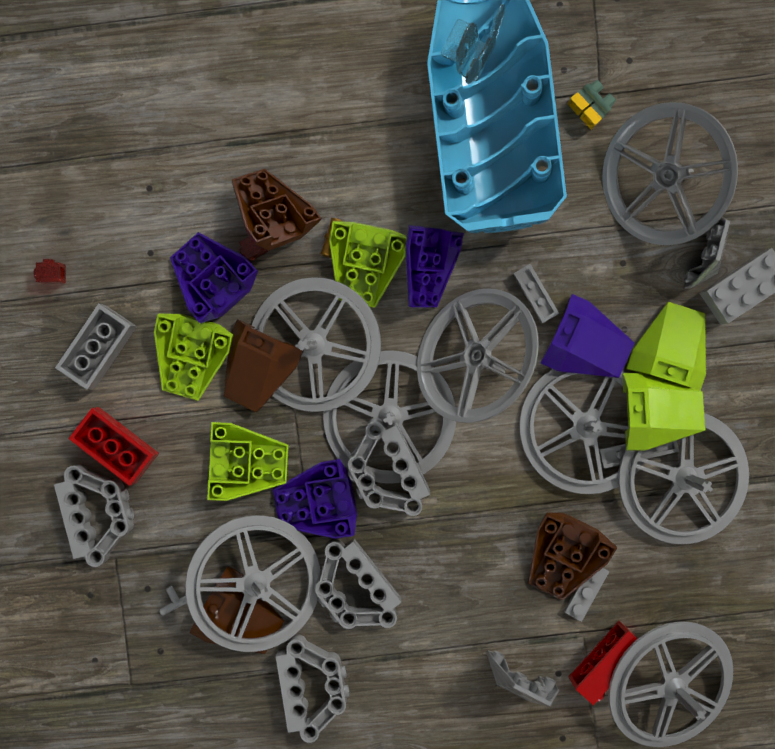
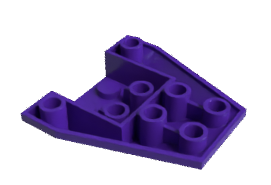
(429, 263)
(211, 277)
(587, 342)
(319, 501)

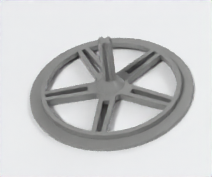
(669, 173)
(316, 345)
(476, 355)
(389, 413)
(585, 427)
(690, 480)
(253, 584)
(672, 685)

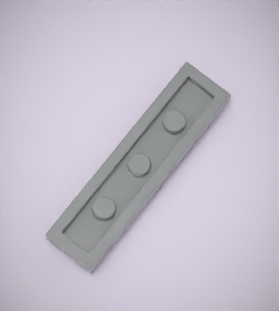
(612, 455)

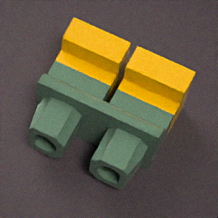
(589, 96)

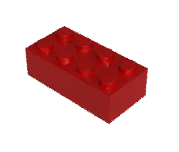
(113, 445)
(595, 672)

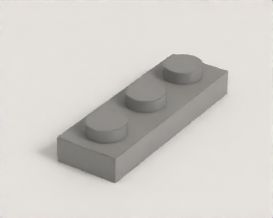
(535, 293)
(585, 595)

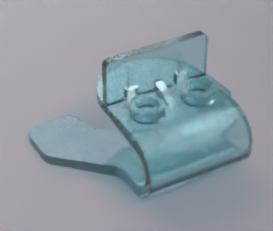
(471, 51)

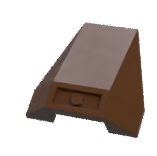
(272, 210)
(257, 366)
(567, 554)
(223, 609)

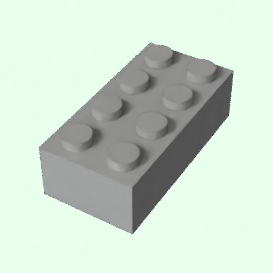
(742, 288)
(96, 347)

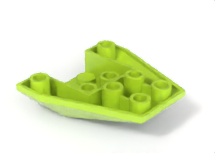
(365, 257)
(673, 347)
(189, 353)
(660, 411)
(243, 462)

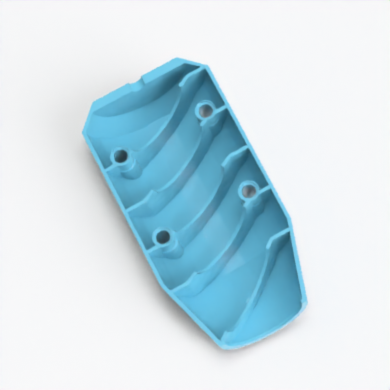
(497, 125)

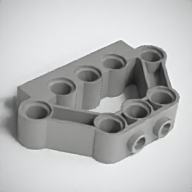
(388, 499)
(79, 546)
(362, 616)
(316, 657)

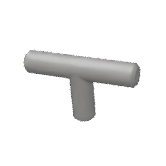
(176, 602)

